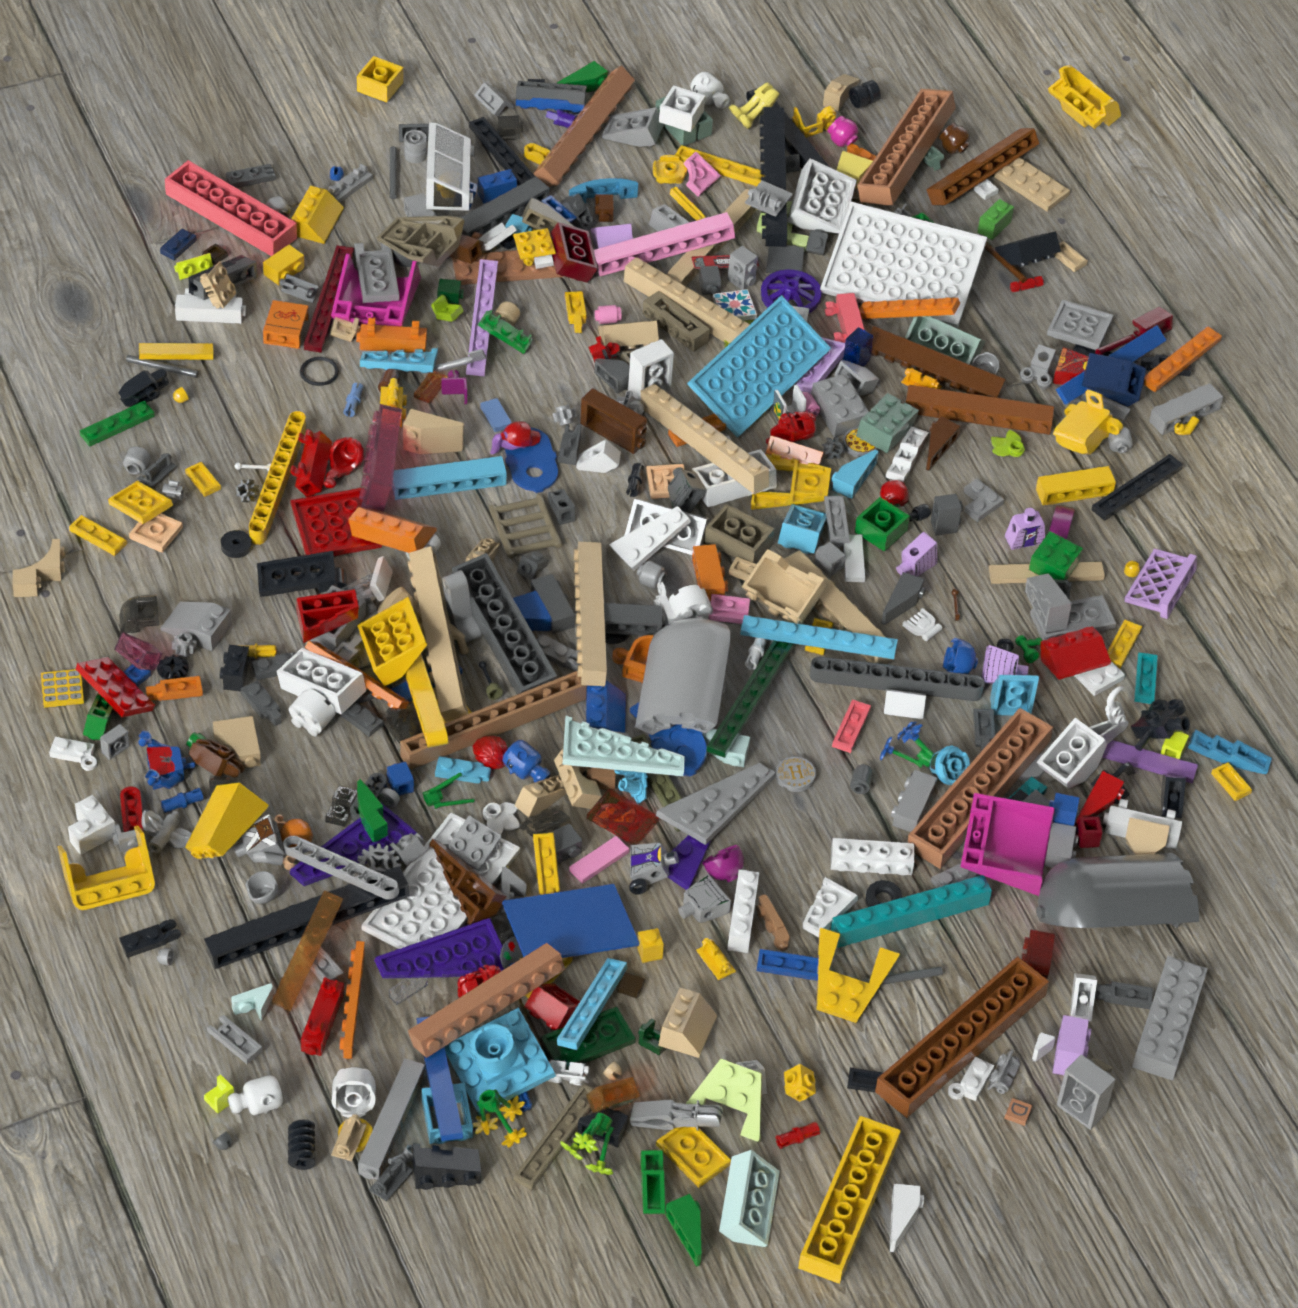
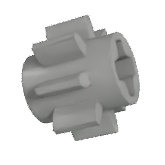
(564, 415)
(173, 491)
(184, 644)

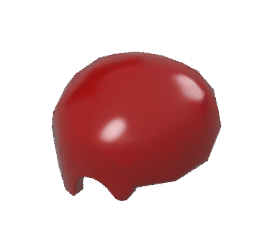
(895, 492)

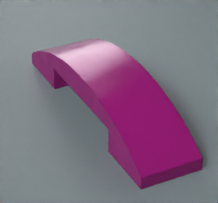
(1061, 521)

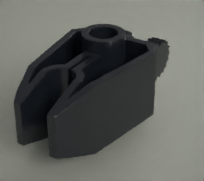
(143, 387)

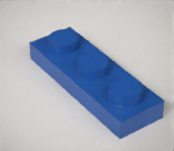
(787, 964)

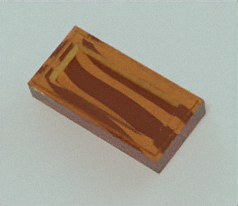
(429, 387)

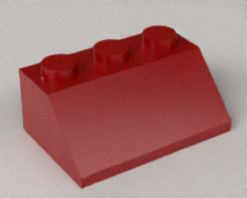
(1074, 653)

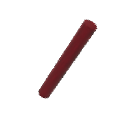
(1109, 347)

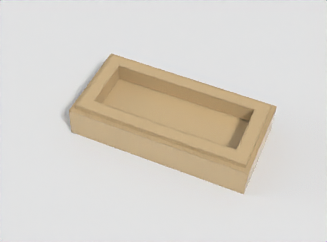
(1070, 257)

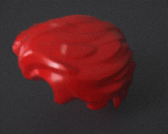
(490, 751)

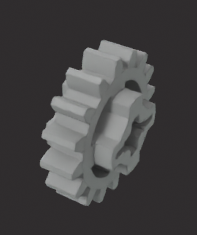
(378, 857)

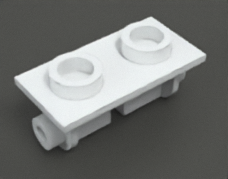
(575, 1074)

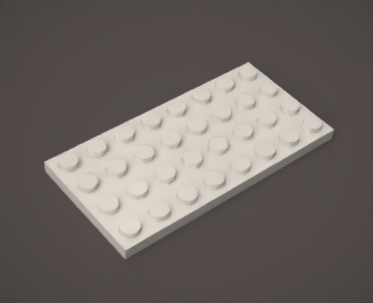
(431, 903)

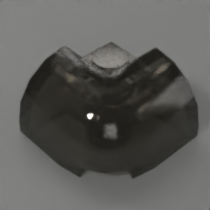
(139, 612)

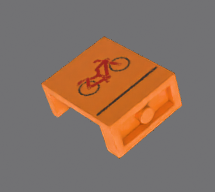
(285, 324)

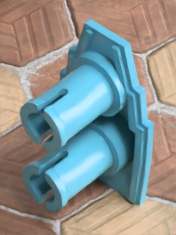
(633, 783)

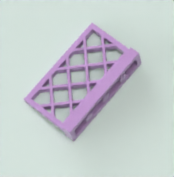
(1175, 585)

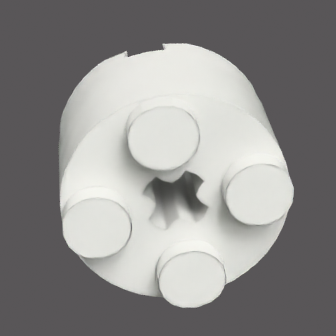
(691, 603)
(311, 712)
(353, 1091)

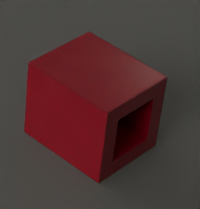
(1089, 832)

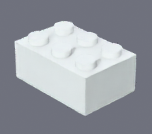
(650, 366)

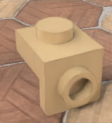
(345, 329)

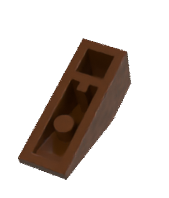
(942, 437)

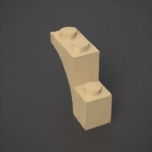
(28, 579)

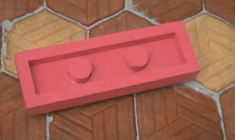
(851, 726)

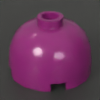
(725, 864)

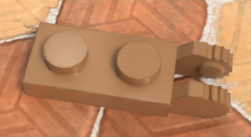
(773, 922)

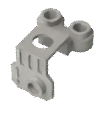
(1040, 369)

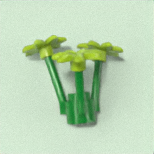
(599, 1125)

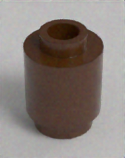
(386, 377)

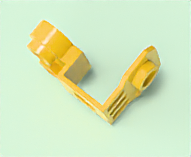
(824, 121)

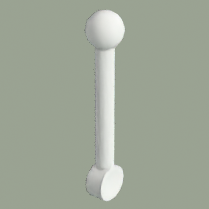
(238, 466)

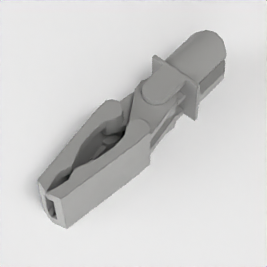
(670, 1115)

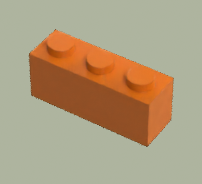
(708, 570)

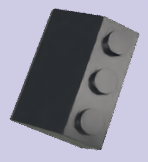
(1030, 249)

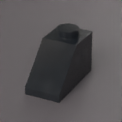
(1172, 794)
(619, 1124)

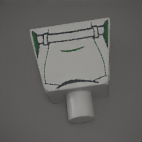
(704, 901)

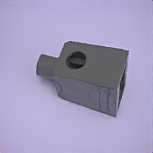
(685, 489)

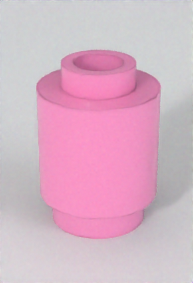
(608, 314)
(811, 404)

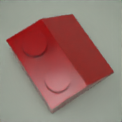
(551, 1005)

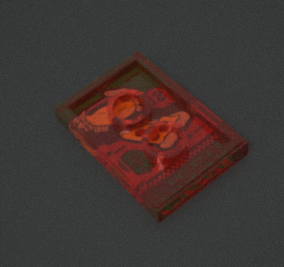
(622, 817)

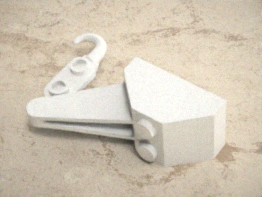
(1081, 747)

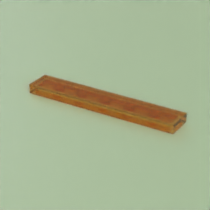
(307, 951)

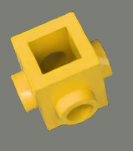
(799, 1082)

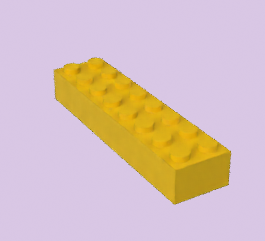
(849, 1199)

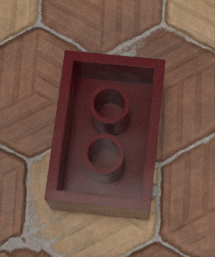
(573, 252)

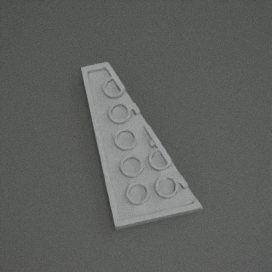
(713, 807)

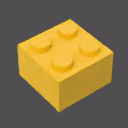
(380, 79)

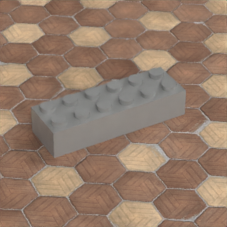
(1169, 1018)

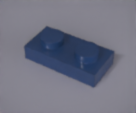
(178, 244)

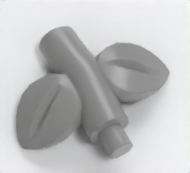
(164, 831)

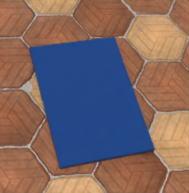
(572, 921)

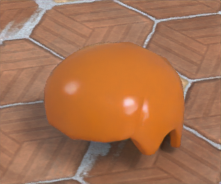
(297, 828)

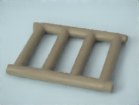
(506, 538)

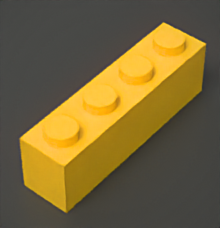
(1075, 485)

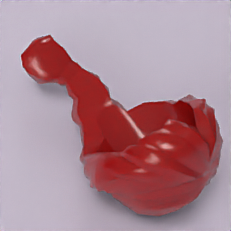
(344, 457)

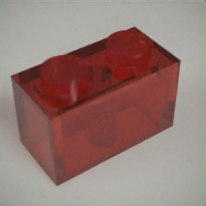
(1039, 951)

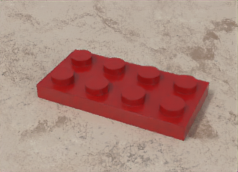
(115, 687)

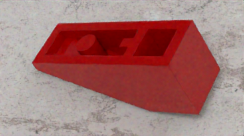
(1102, 796)

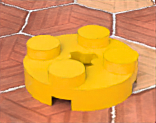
(675, 175)

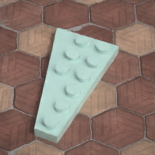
(610, 750)

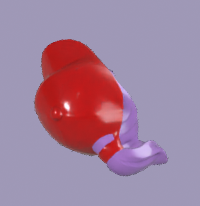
(515, 436)

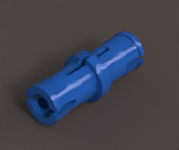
(182, 800)

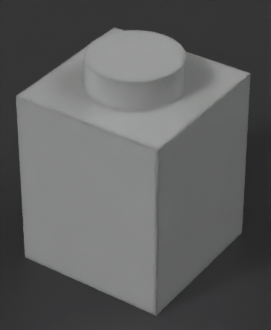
(829, 559)

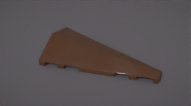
(476, 895)

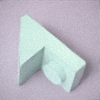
(257, 998)

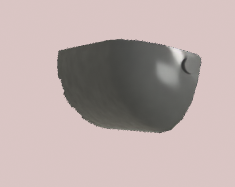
(1118, 892)

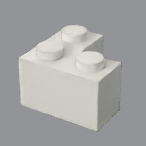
(93, 825)

